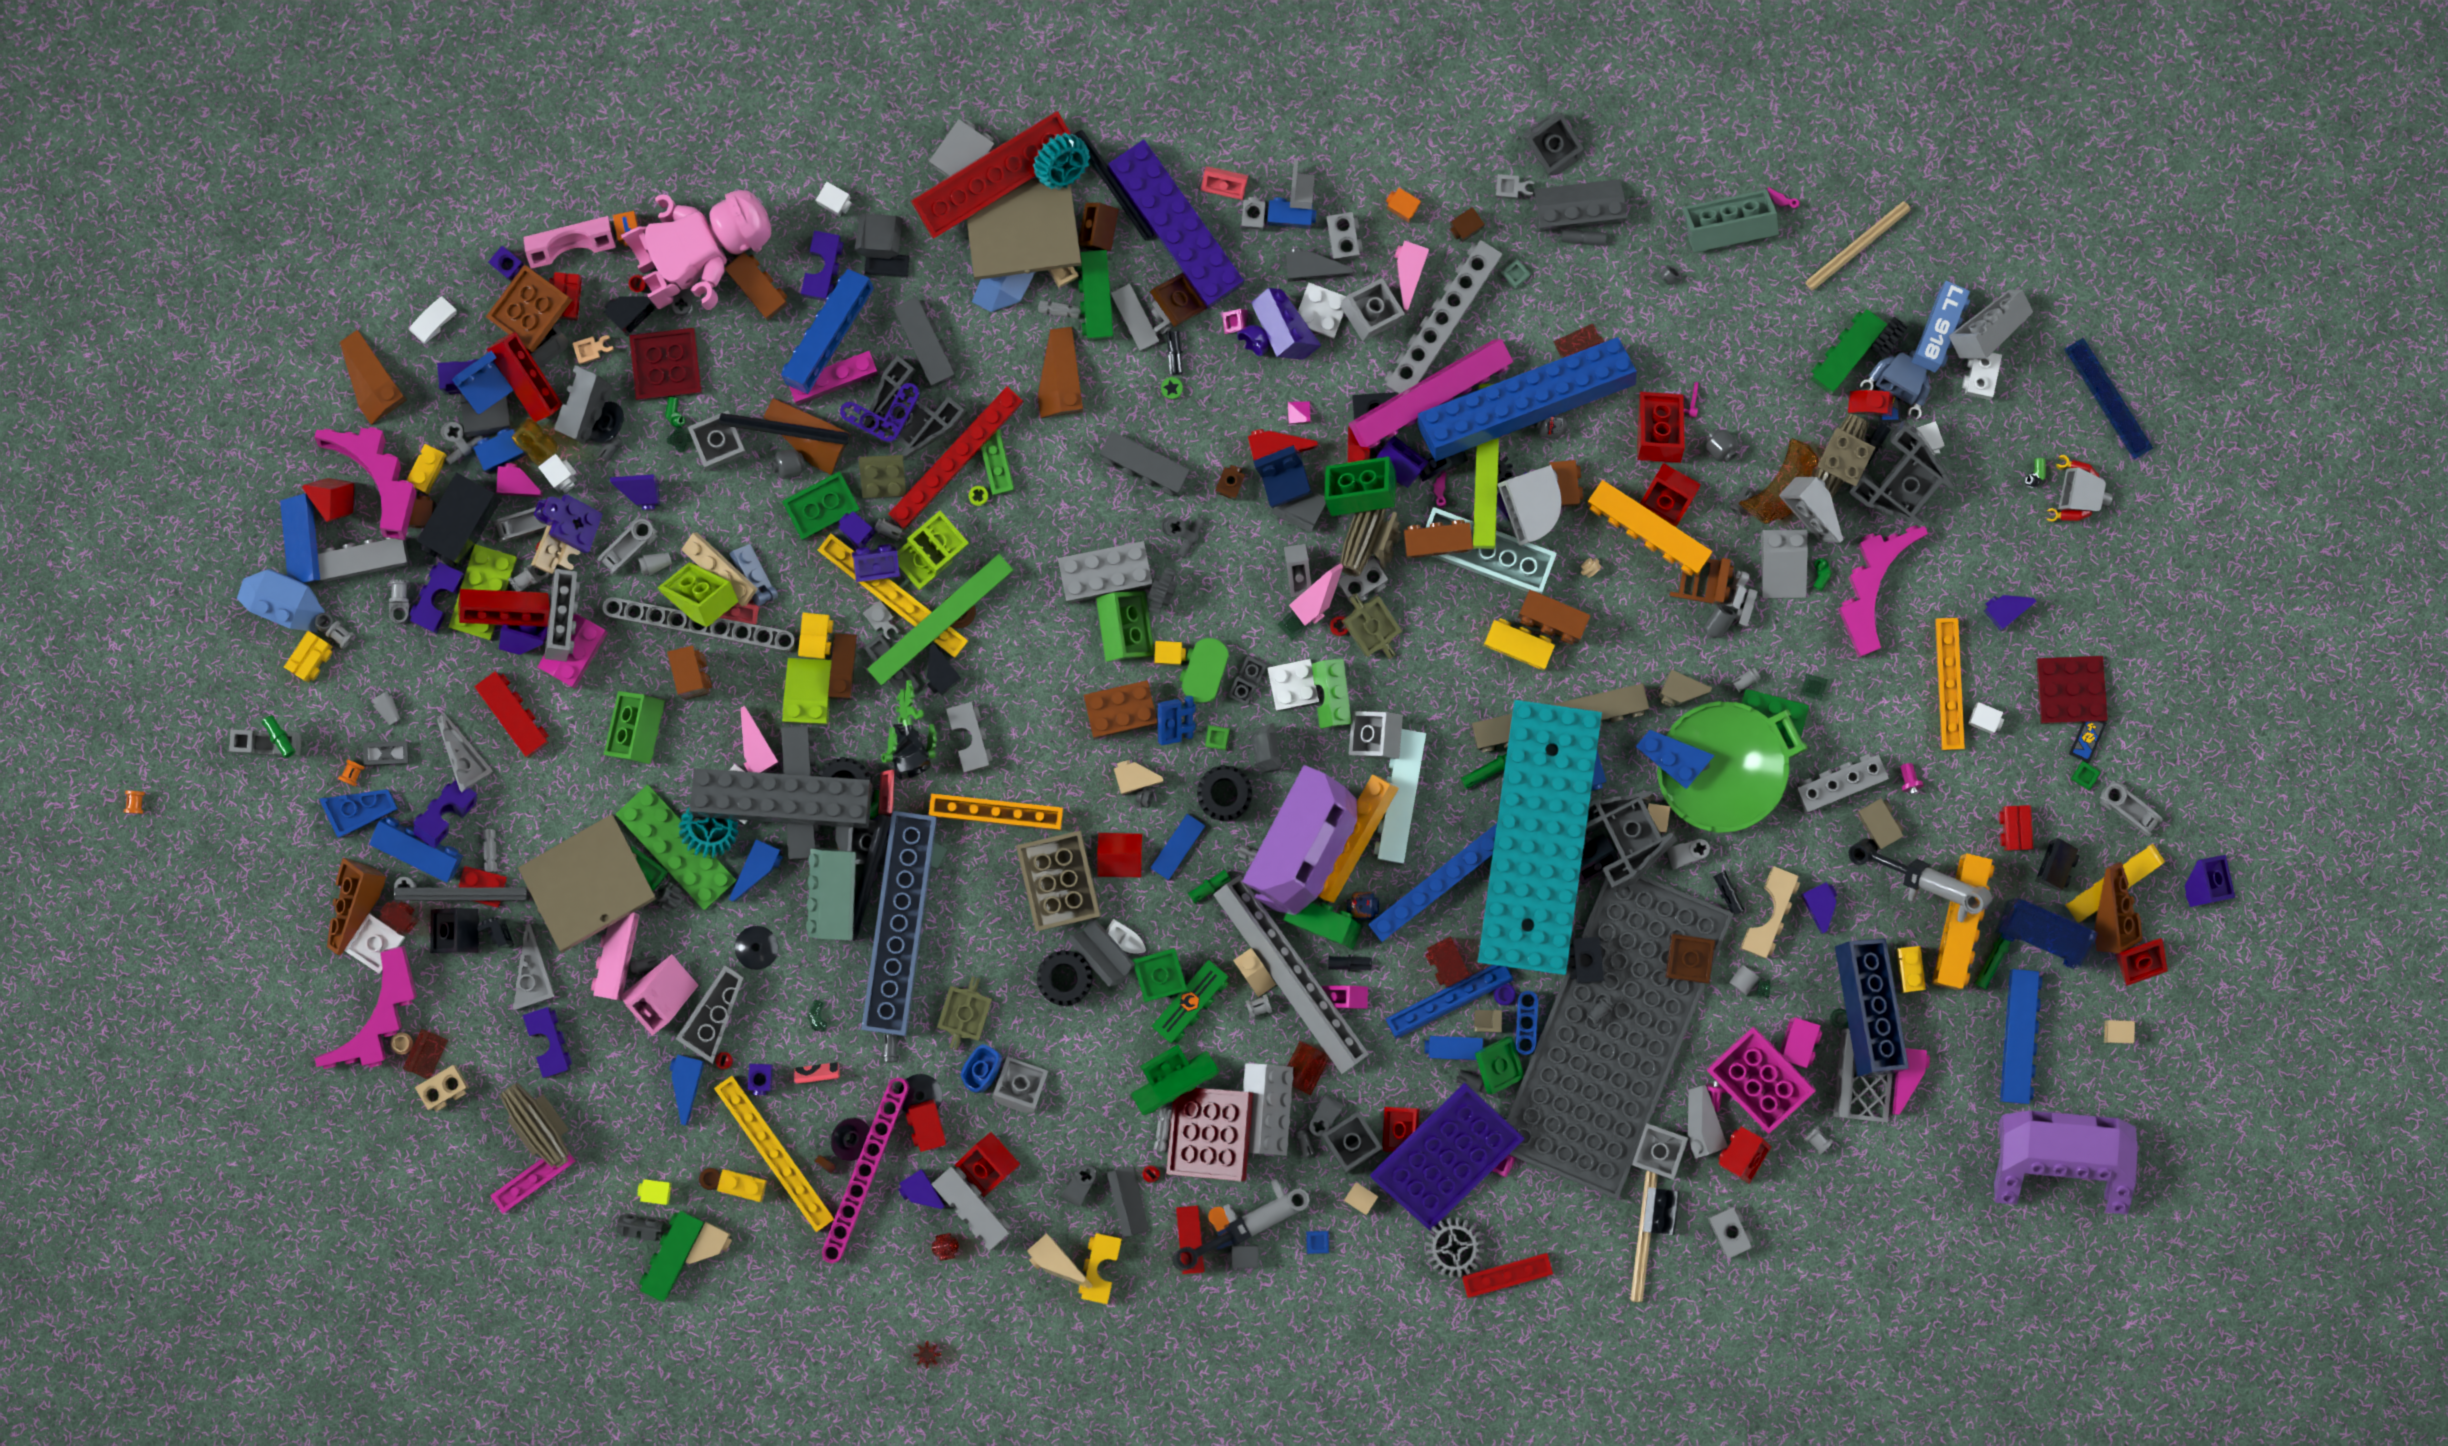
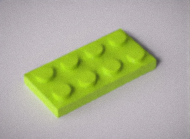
(485, 571)

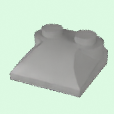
(1019, 1085)
(1659, 1151)

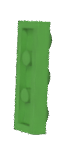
(997, 465)

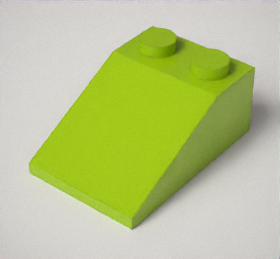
(699, 593)
(807, 692)

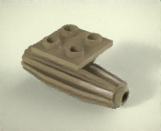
(1845, 455)
(1369, 536)
(536, 1124)

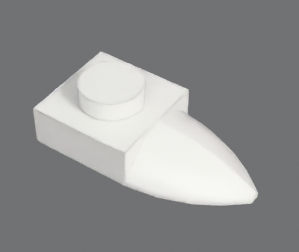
(1125, 938)

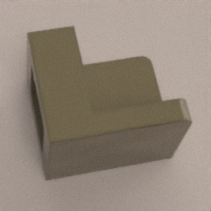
(1488, 1021)

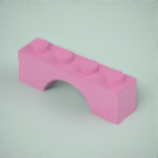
(546, 246)

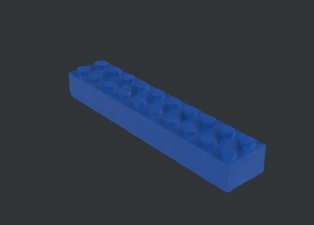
(1526, 399)

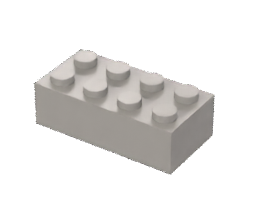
(1105, 572)
(1270, 1107)

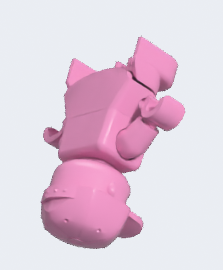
(694, 246)

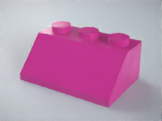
(587, 641)

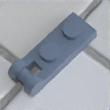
(750, 567)

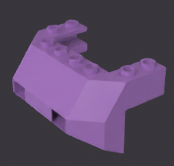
(1303, 842)
(2067, 1148)

